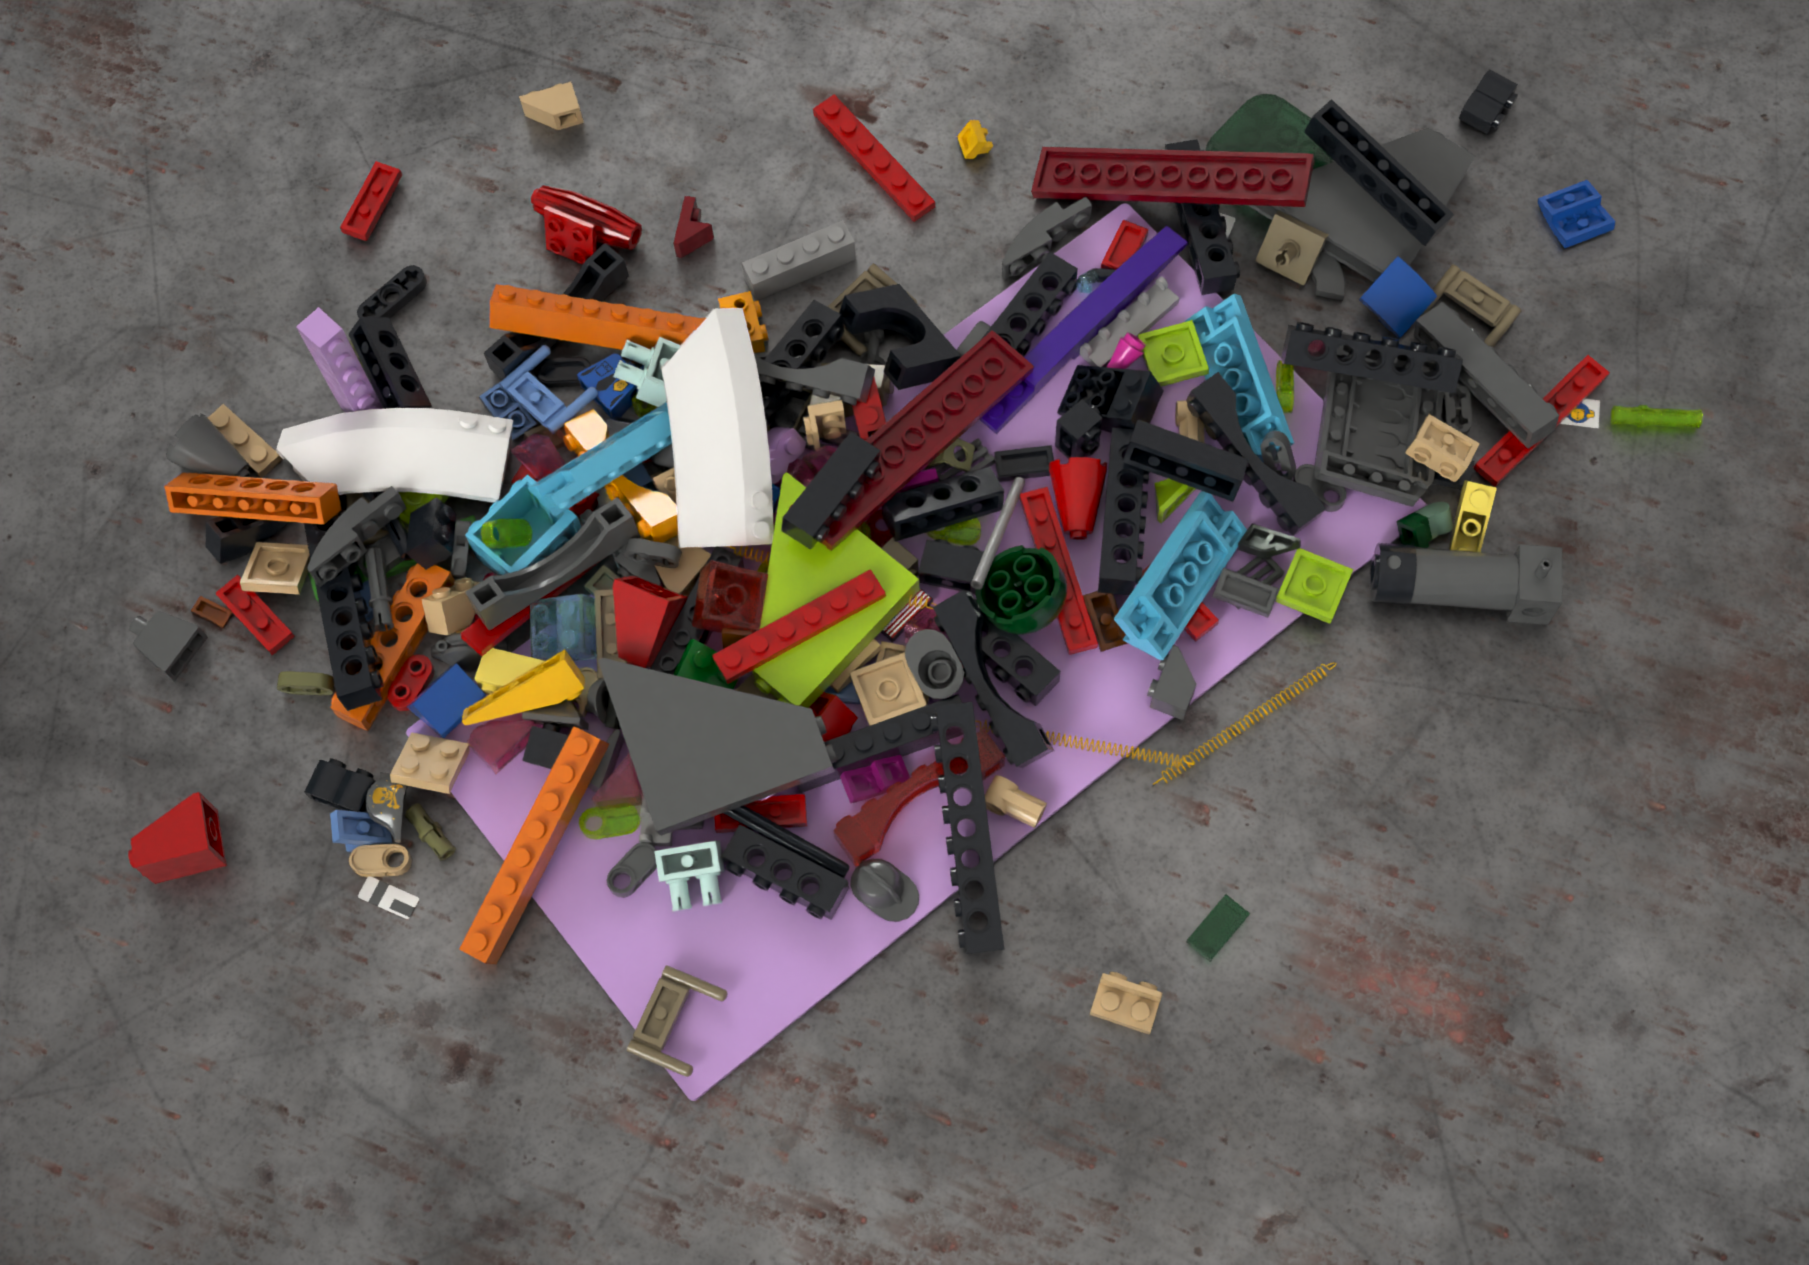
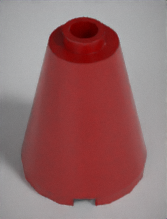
(1078, 493)

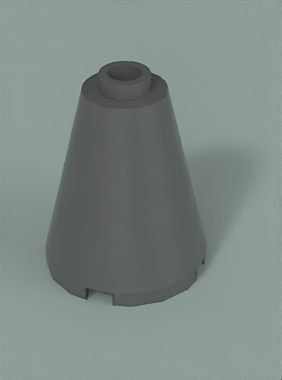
(206, 450)

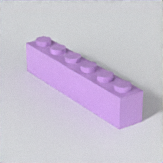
(338, 362)

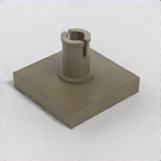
(1291, 247)

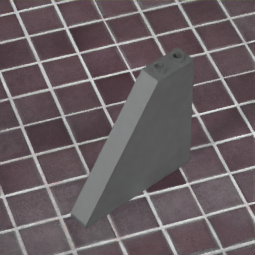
(1356, 224)
(710, 745)

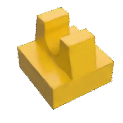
(973, 140)

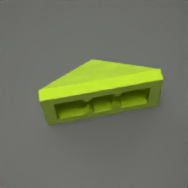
(1169, 497)

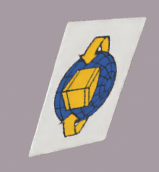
(1585, 414)

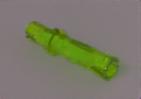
(1645, 416)

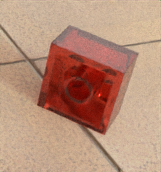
(729, 598)

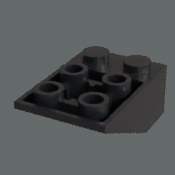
(1117, 393)

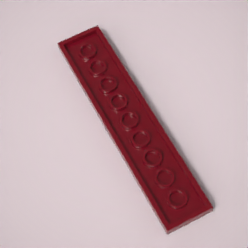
(1174, 176)
(933, 423)

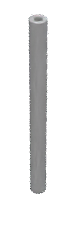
(998, 533)

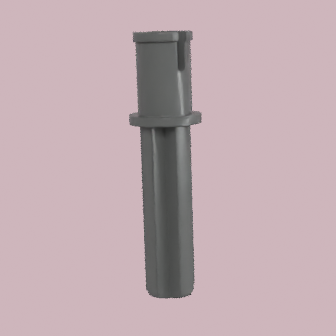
(380, 599)

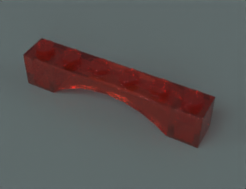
(865, 832)

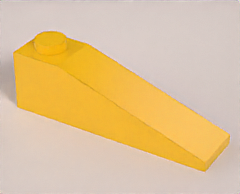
(539, 687)

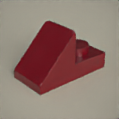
(690, 231)

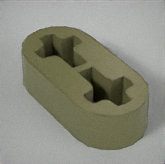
(305, 683)

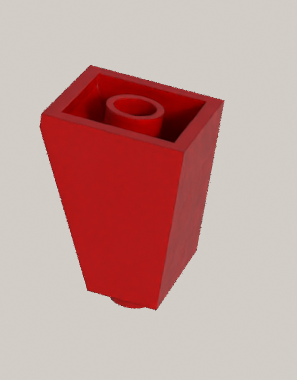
(643, 618)
(180, 842)

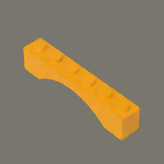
(652, 511)

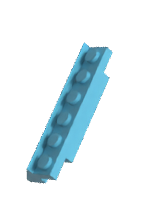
(1236, 355)
(604, 462)
(1180, 576)

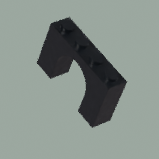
(896, 311)

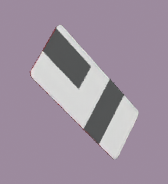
(388, 897)

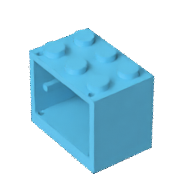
(548, 532)

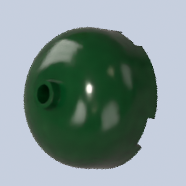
(1023, 590)

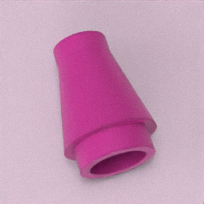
(1126, 352)

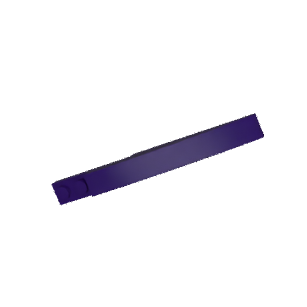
(1086, 320)

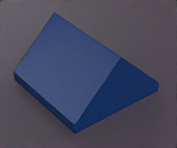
(445, 699)

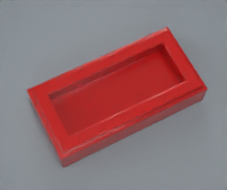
(1126, 242)

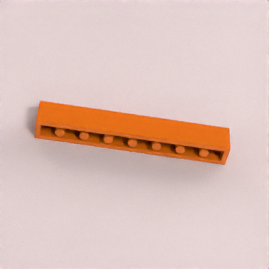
(584, 319)
(534, 846)

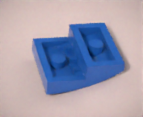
(1576, 213)
(1398, 297)

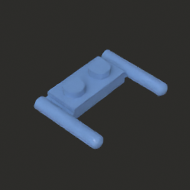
(538, 399)

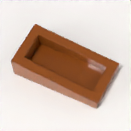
(211, 612)

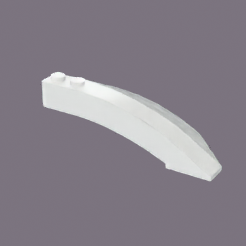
(719, 436)
(403, 449)

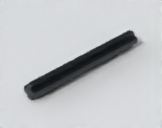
(788, 840)

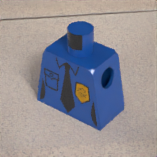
(613, 393)

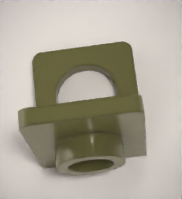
(948, 456)

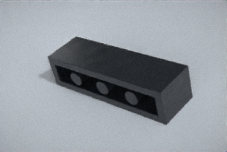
(1185, 460)
(831, 491)

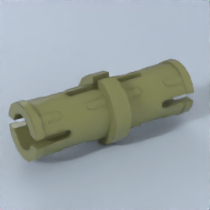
(430, 832)

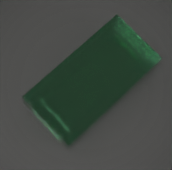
(1218, 927)

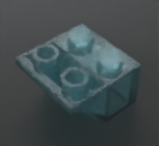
(562, 625)

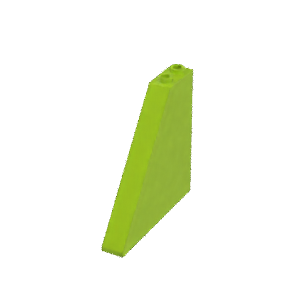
(803, 575)

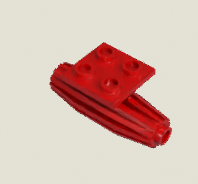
(579, 222)

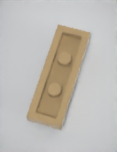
(251, 446)

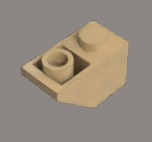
(553, 106)
(449, 608)

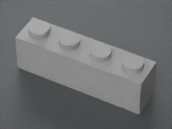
(799, 260)

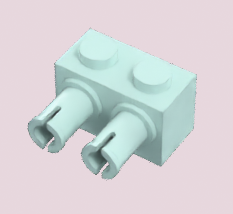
(650, 380)
(680, 863)

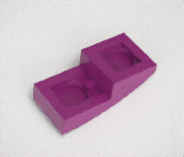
(874, 779)

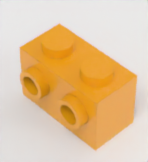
(752, 312)

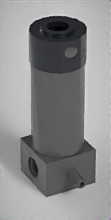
(1521, 583)

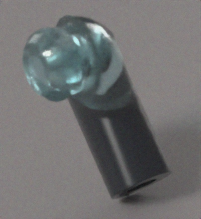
(1092, 276)

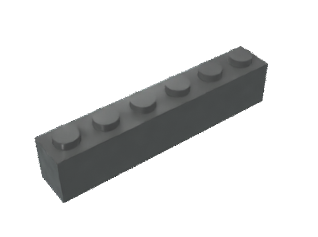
(1489, 376)

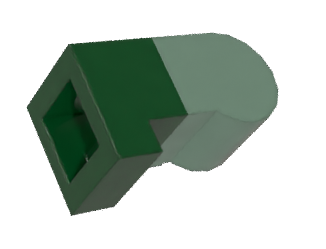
(1425, 524)

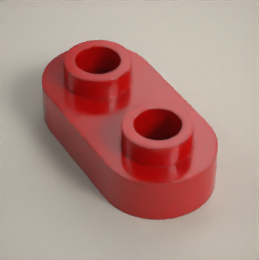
(411, 681)

